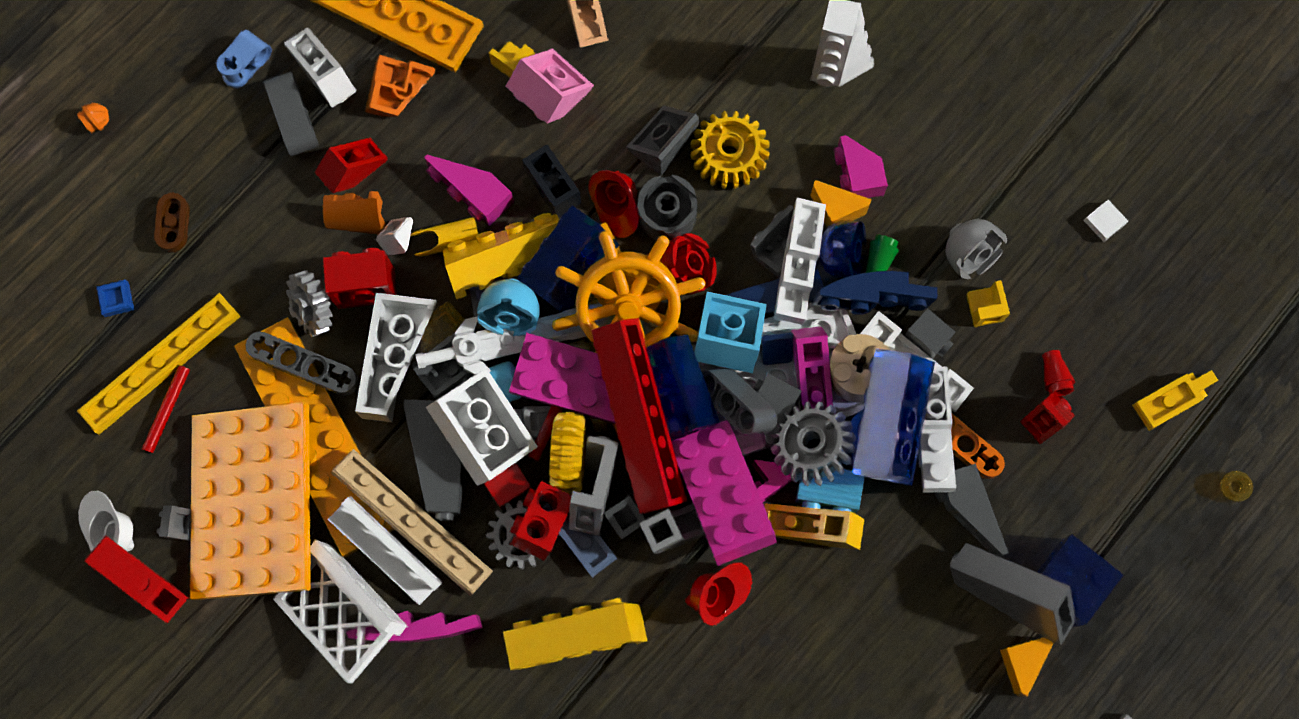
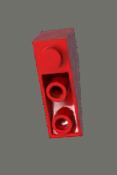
(136, 579)

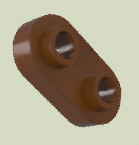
(171, 224)

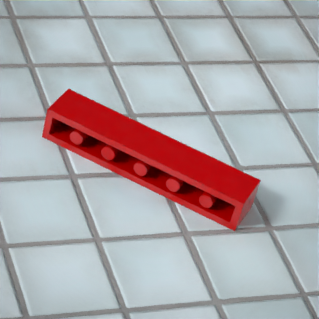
(638, 415)

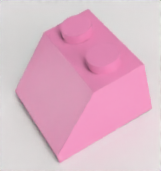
(548, 85)

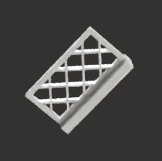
(361, 595)

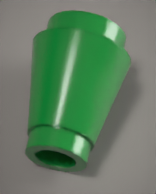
(881, 253)

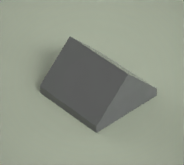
(664, 138)

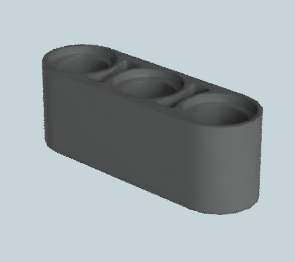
(291, 113)
(739, 402)

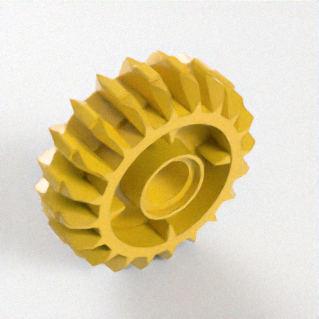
(729, 132)
(568, 452)

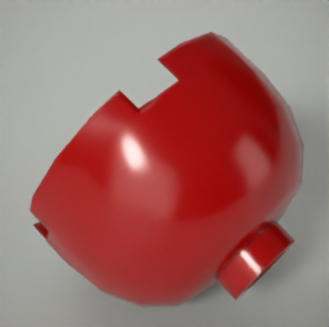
(689, 259)

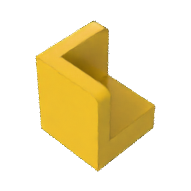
(509, 57)
(988, 305)

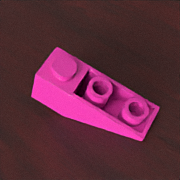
(475, 187)

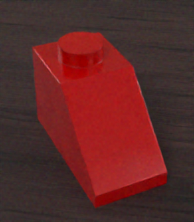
(349, 164)

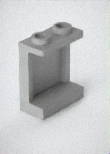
(588, 510)

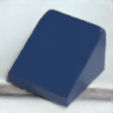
(777, 348)

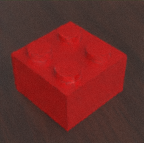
(357, 277)

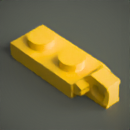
(1173, 399)

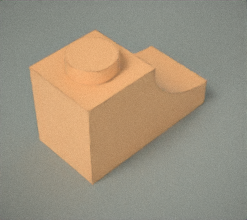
(587, 21)

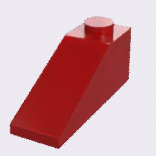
(1048, 417)

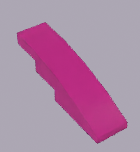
(425, 629)

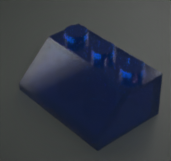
(571, 245)
(681, 387)

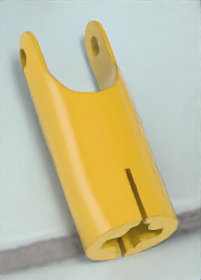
(449, 232)

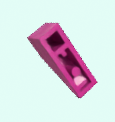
(812, 366)

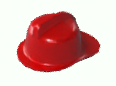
(615, 202)
(720, 592)

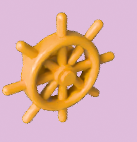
(629, 288)

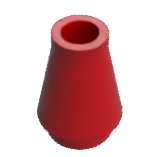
(1056, 374)

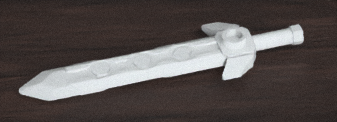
(485, 345)

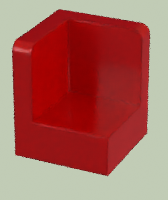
(507, 486)

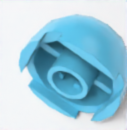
(508, 306)

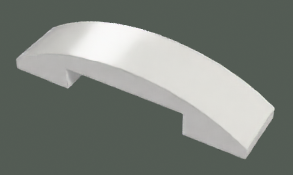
(890, 335)

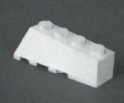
(842, 45)
(391, 344)

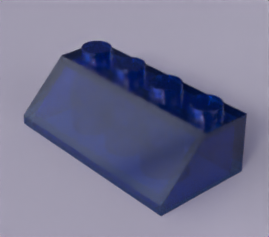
(893, 416)

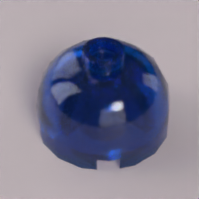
(841, 248)

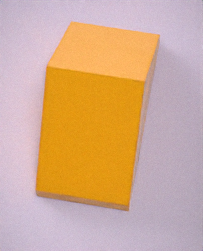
(839, 203)
(1025, 662)

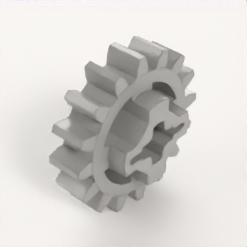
(309, 303)
(506, 549)

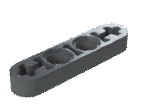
(302, 363)

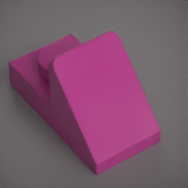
(773, 478)

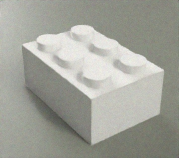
(482, 427)

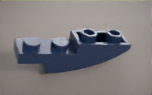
(865, 290)

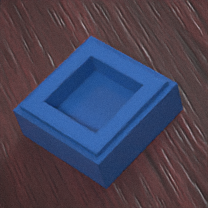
(115, 298)

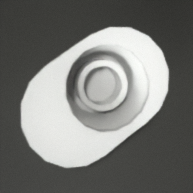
(100, 518)

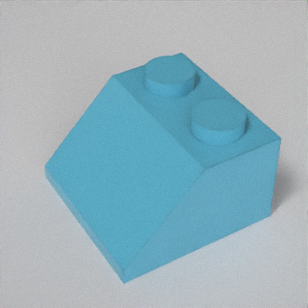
(730, 332)

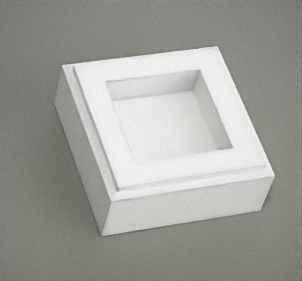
(1105, 220)

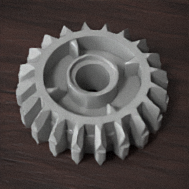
(818, 461)

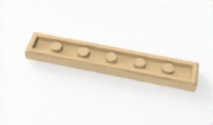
(412, 522)

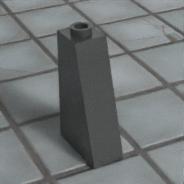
(437, 463)
(1016, 591)

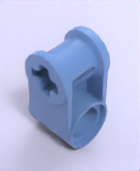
(243, 57)

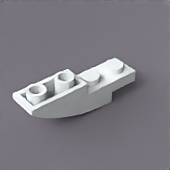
(936, 446)

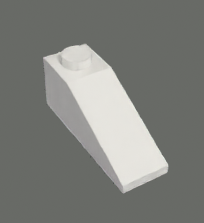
(320, 67)

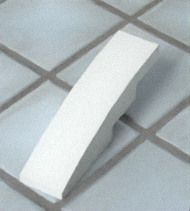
(800, 261)

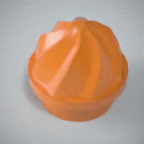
(94, 116)

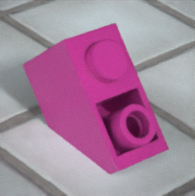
(861, 169)

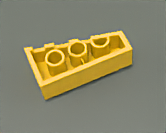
(495, 254)
(574, 634)

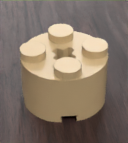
(843, 361)

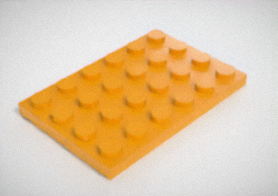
(250, 502)

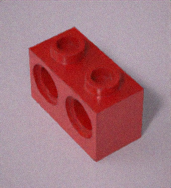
(545, 522)

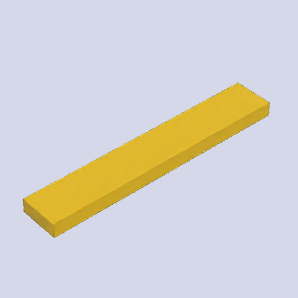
(158, 364)

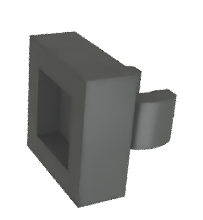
(175, 523)

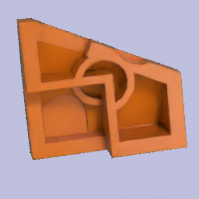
(395, 85)
(354, 213)

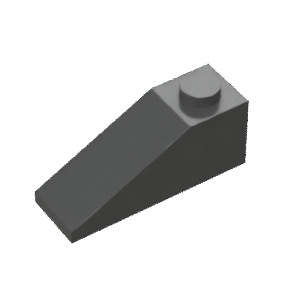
(973, 509)

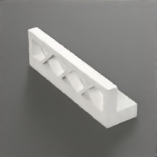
(384, 550)

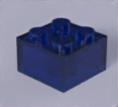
(1085, 572)

